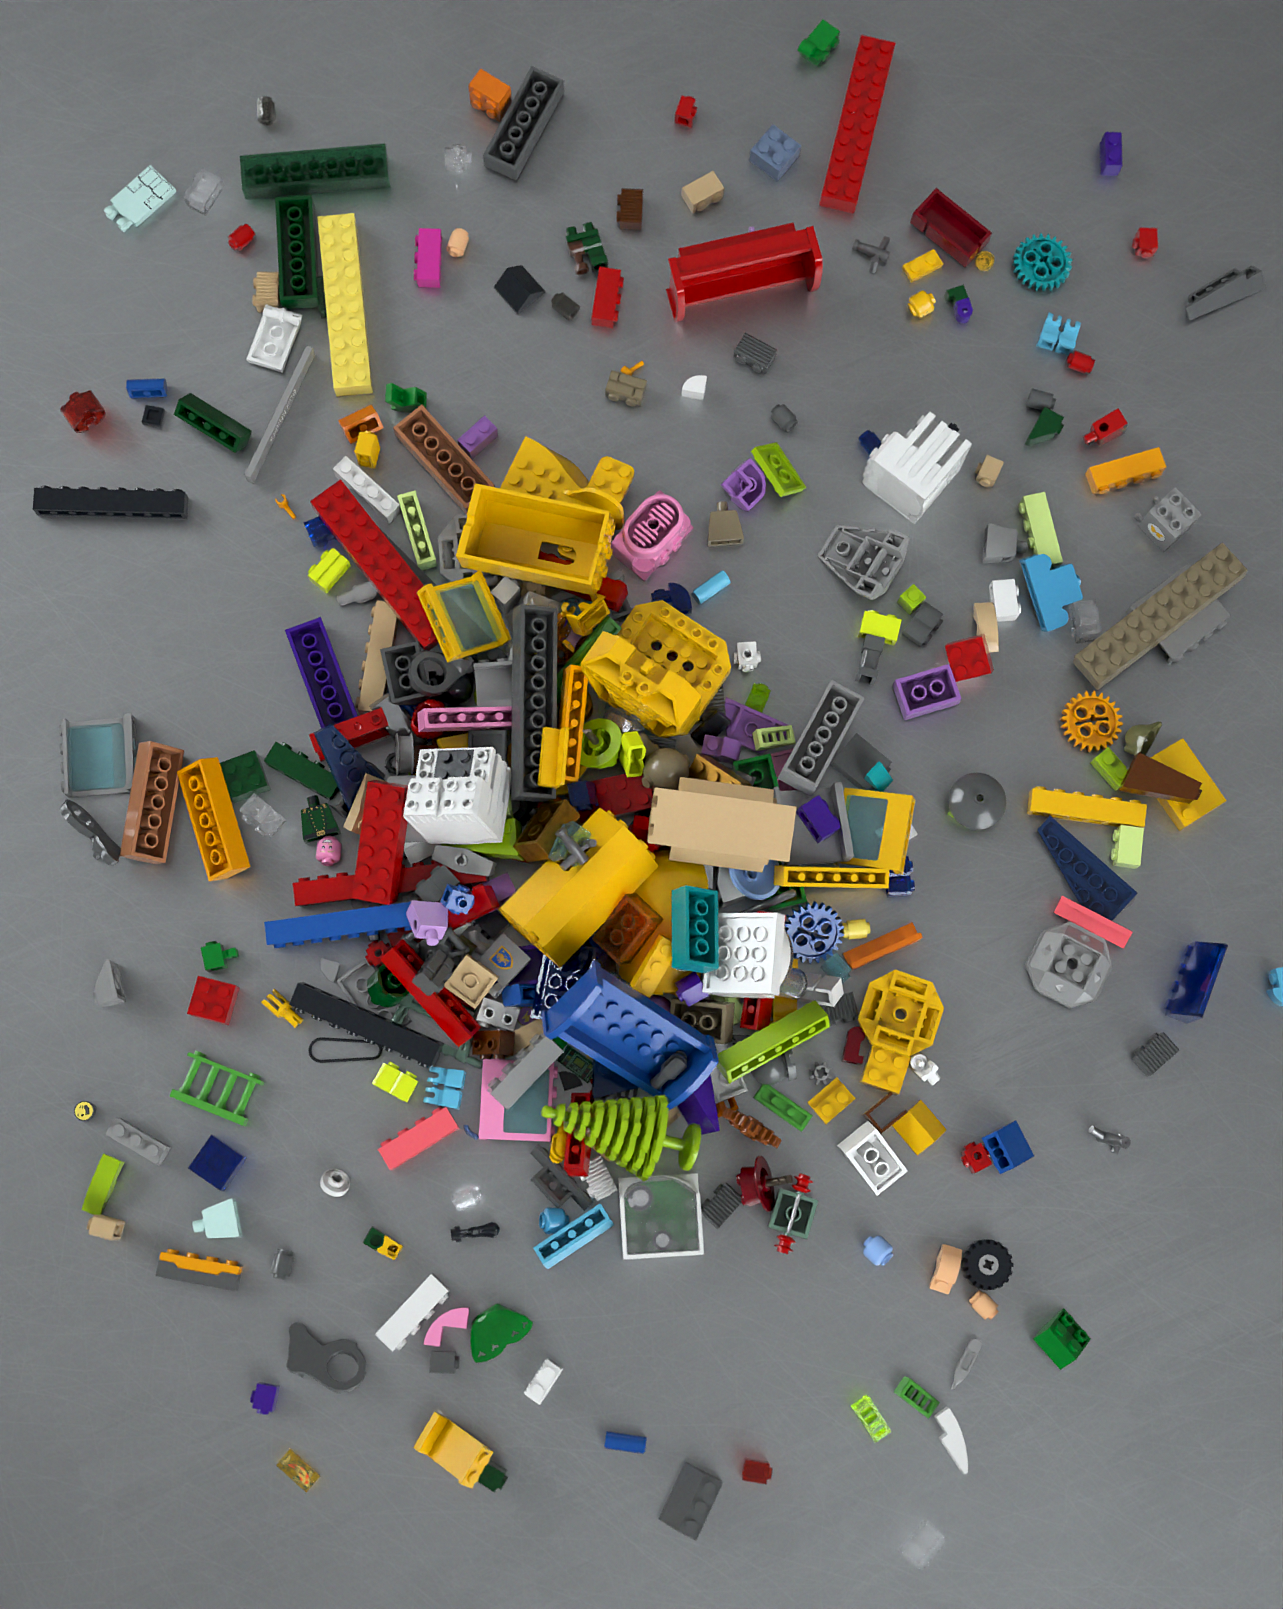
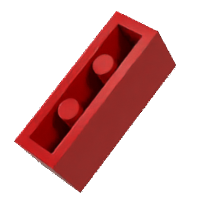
(607, 297)

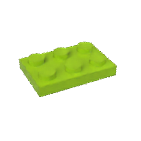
(778, 469)

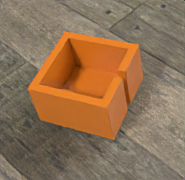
(490, 95)

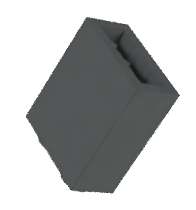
(857, 760)

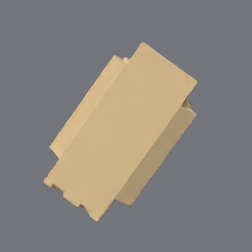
(721, 824)

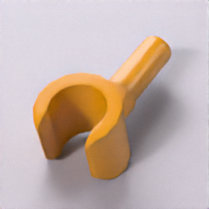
(629, 371)
(284, 504)

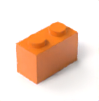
(360, 421)

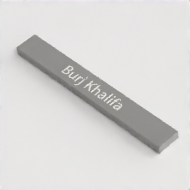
(279, 414)

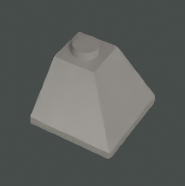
(109, 986)

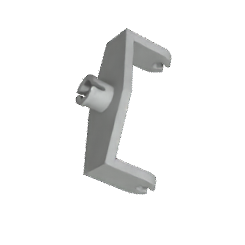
(463, 860)

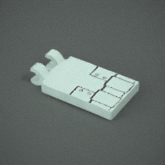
(140, 199)

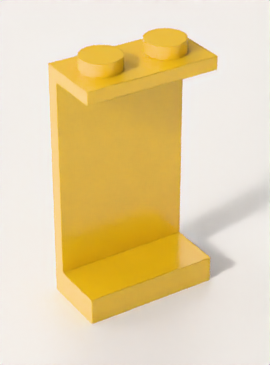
(453, 1449)

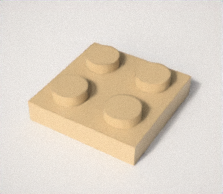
(471, 981)

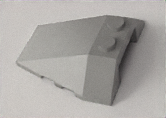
(865, 557)

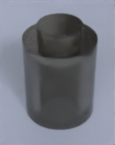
(565, 306)

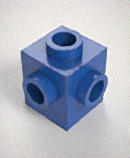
(457, 899)

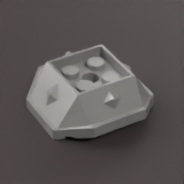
(448, 544)
(1049, 964)

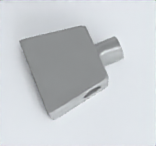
(1001, 544)

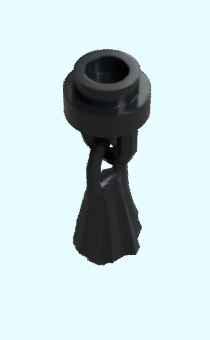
(488, 1230)

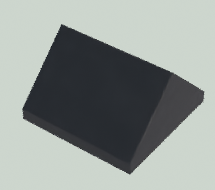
(518, 288)

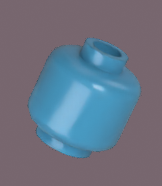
(553, 1220)

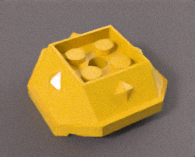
(917, 1001)

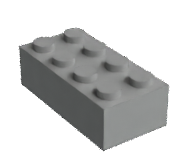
(524, 1070)

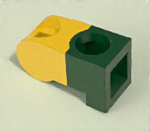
(382, 1243)

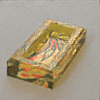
(298, 1470)

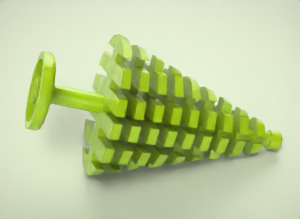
(628, 1131)

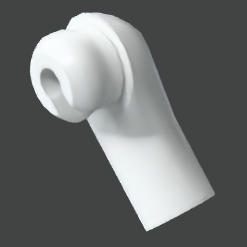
(481, 946)

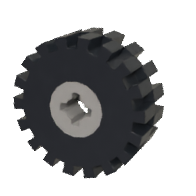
(977, 1269)

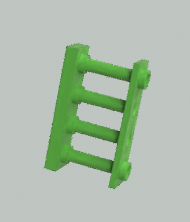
(220, 1107)

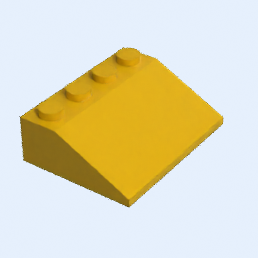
(1182, 759)

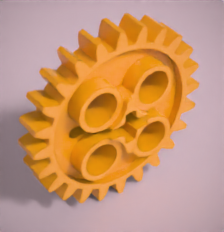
(1095, 737)

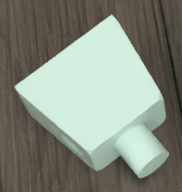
(220, 1220)

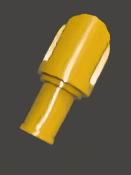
(284, 1010)
(558, 1145)

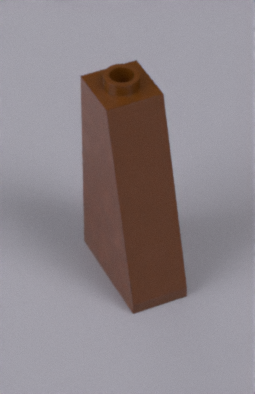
(1157, 780)

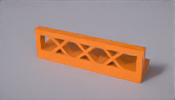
(882, 946)

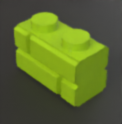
(1110, 768)

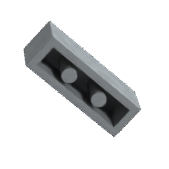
(138, 1141)

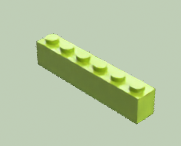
(772, 1041)

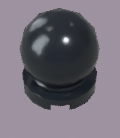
(457, 694)

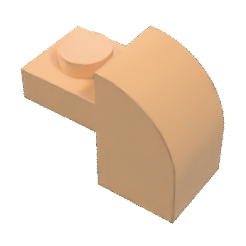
(946, 1269)

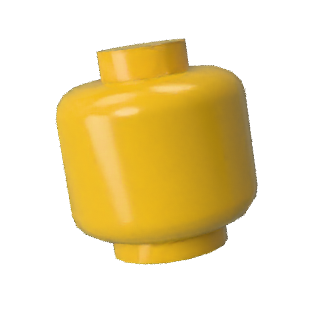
(921, 304)

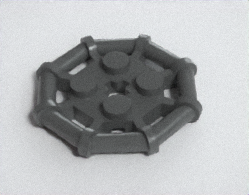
(423, 950)

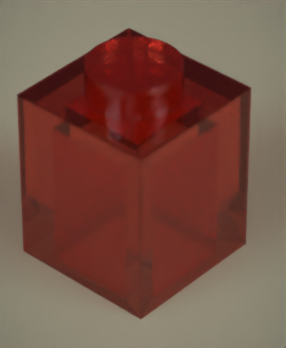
(756, 1471)

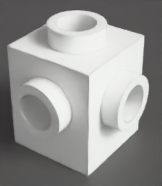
(746, 656)

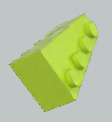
(501, 849)

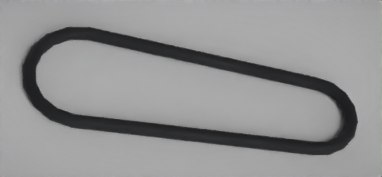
(342, 1060)

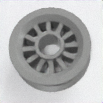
(404, 754)

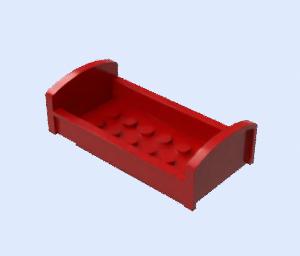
(743, 266)

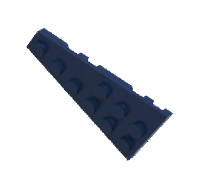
(1086, 874)

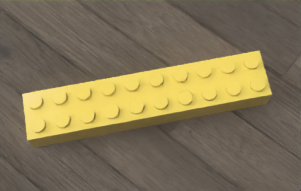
(345, 305)

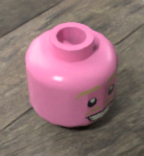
(328, 850)

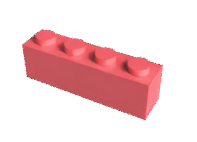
(418, 1138)

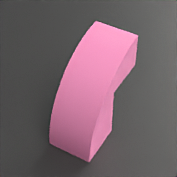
(453, 1318)

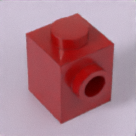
(1146, 242)

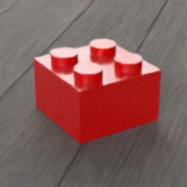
(969, 657)
(213, 1000)

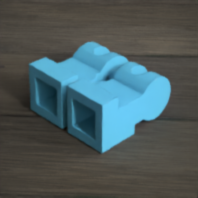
(1051, 335)
(452, 1080)

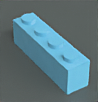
(573, 1236)

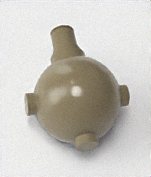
(663, 766)

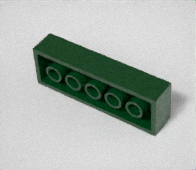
(297, 251)

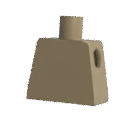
(724, 527)

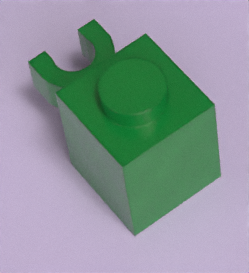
(215, 956)

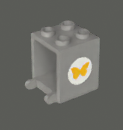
(1168, 519)

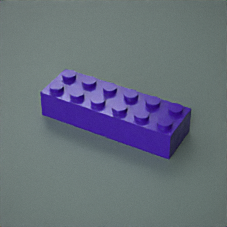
(321, 672)

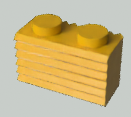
(367, 449)

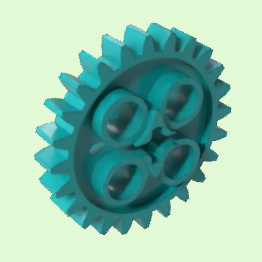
(1042, 262)

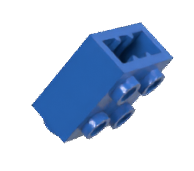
(1007, 1147)

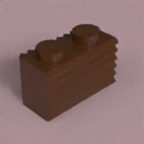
(631, 209)

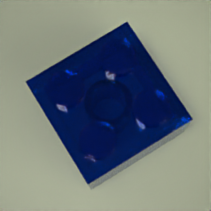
(217, 1163)

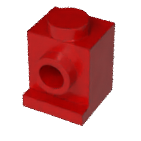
(686, 111)

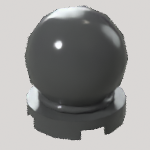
(776, 1070)

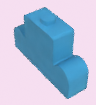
(1050, 589)

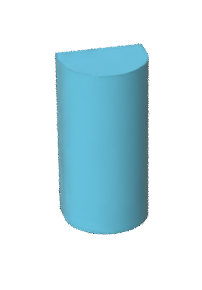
(711, 587)

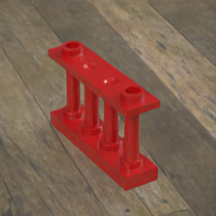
(359, 730)

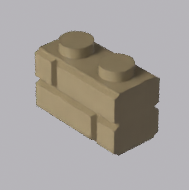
(625, 388)

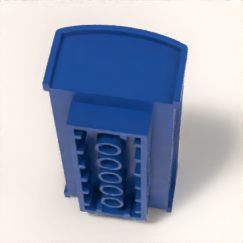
(629, 1034)

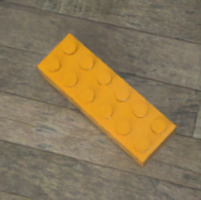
(213, 819)

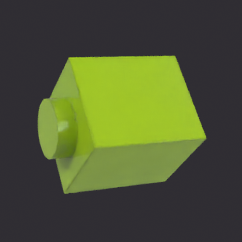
(911, 599)

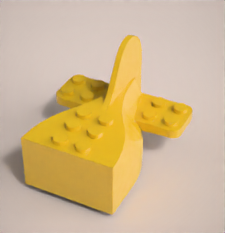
(552, 476)

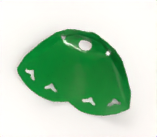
(495, 1328)

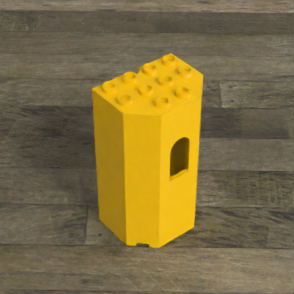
(507, 533)
(566, 907)

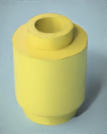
(856, 929)

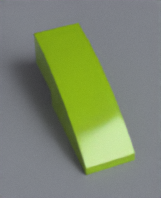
(102, 1184)

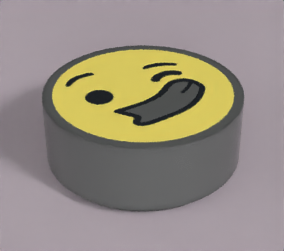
(84, 1111)

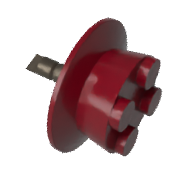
(758, 1184)

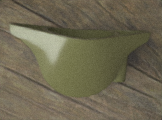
(1141, 737)

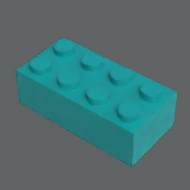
(695, 929)

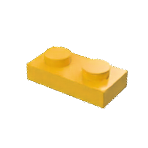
(922, 265)

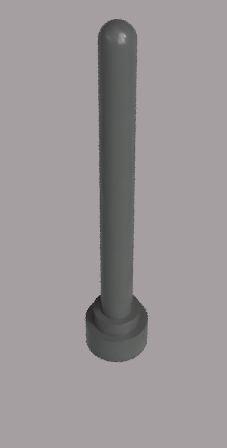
(770, 902)

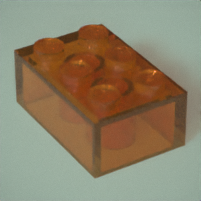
(627, 929)

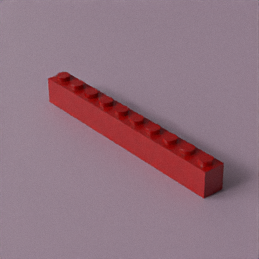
(341, 887)

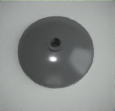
(968, 809)

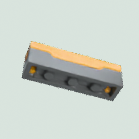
(199, 1271)

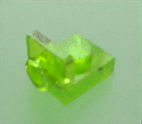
(758, 697)

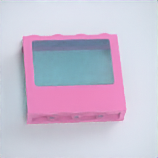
(524, 1117)

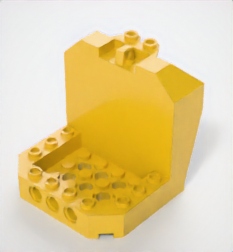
(656, 688)

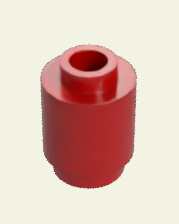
(241, 237)
(1080, 362)

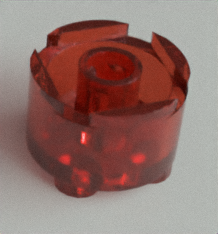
(83, 411)

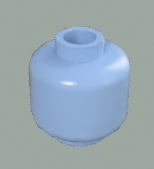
(878, 1250)

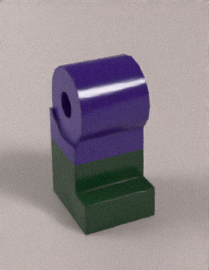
(960, 302)

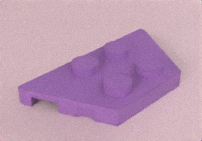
(745, 721)

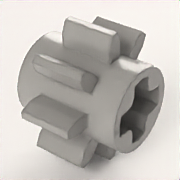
(825, 1070)

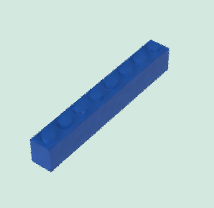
(337, 924)

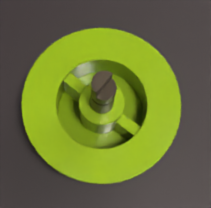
(600, 743)

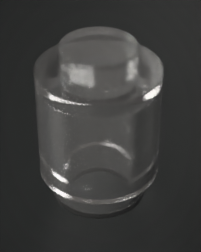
(467, 1198)

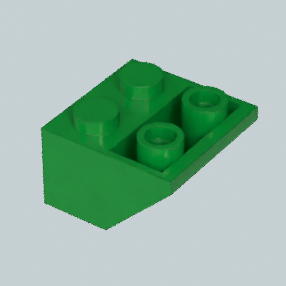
(1062, 1339)

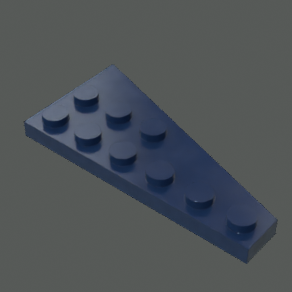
(344, 762)

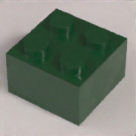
(244, 776)

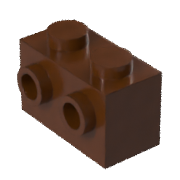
(493, 1043)

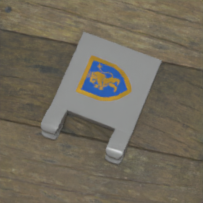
(504, 960)

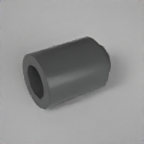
(1040, 399)

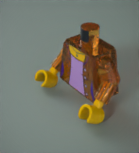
(567, 640)

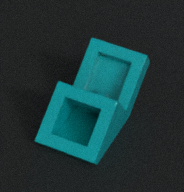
(879, 777)

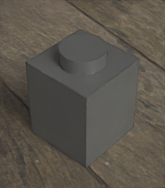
(444, 1362)

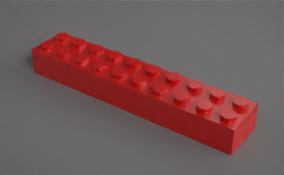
(857, 124)
(376, 559)

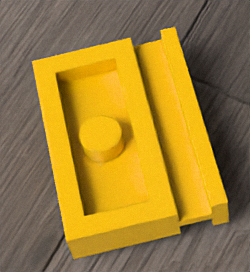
(831, 1100)

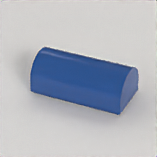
(146, 388)
(625, 1442)

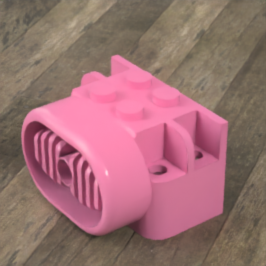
(646, 548)

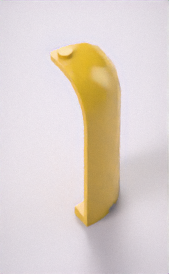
(658, 895)

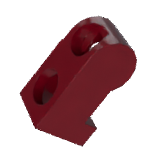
(852, 1046)

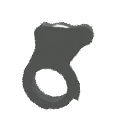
(452, 671)
(85, 824)
(311, 1358)

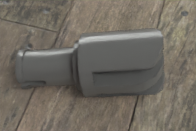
(670, 1069)

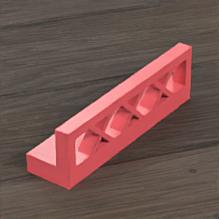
(1093, 922)

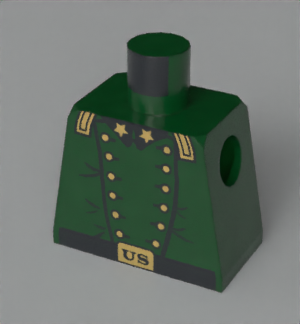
(317, 821)

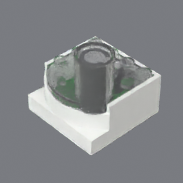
(754, 958)
(660, 1216)

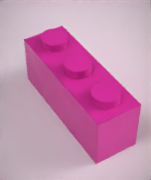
(428, 257)

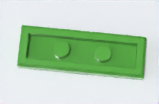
(783, 1107)

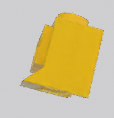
(591, 615)

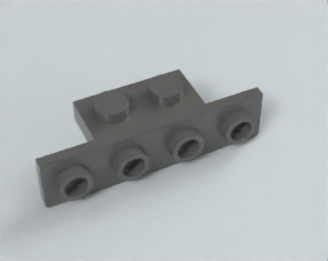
(556, 1183)

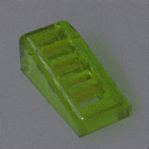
(859, 1406)

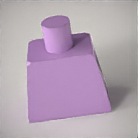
(428, 920)

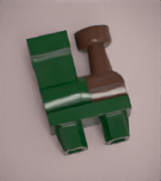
(586, 243)

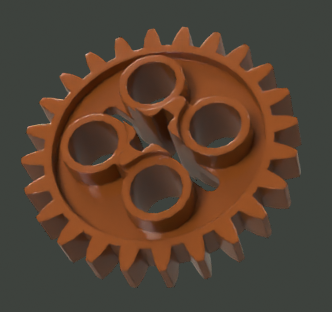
(751, 1128)

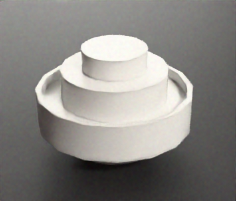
(335, 1182)

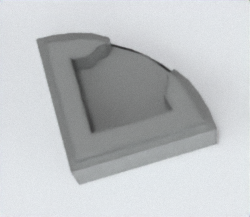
(329, 969)

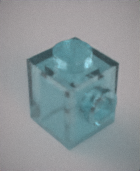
(837, 967)

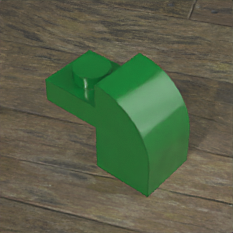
(405, 399)

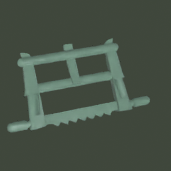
(460, 1054)

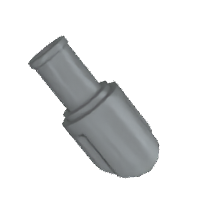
(359, 593)

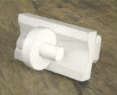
(924, 1068)

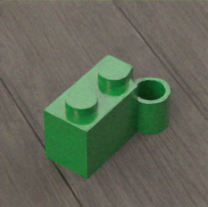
(819, 43)

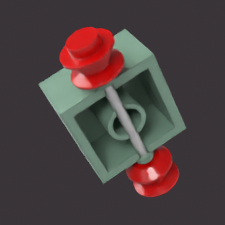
(793, 1213)

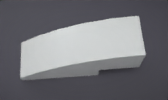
(953, 1438)

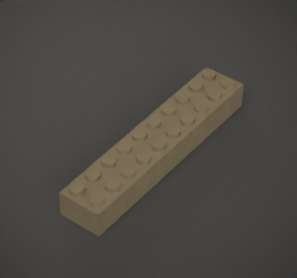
(1159, 616)

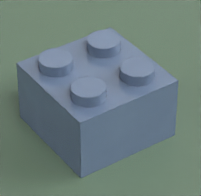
(775, 152)

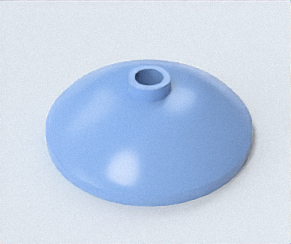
(758, 885)

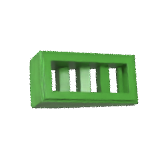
(905, 1393)

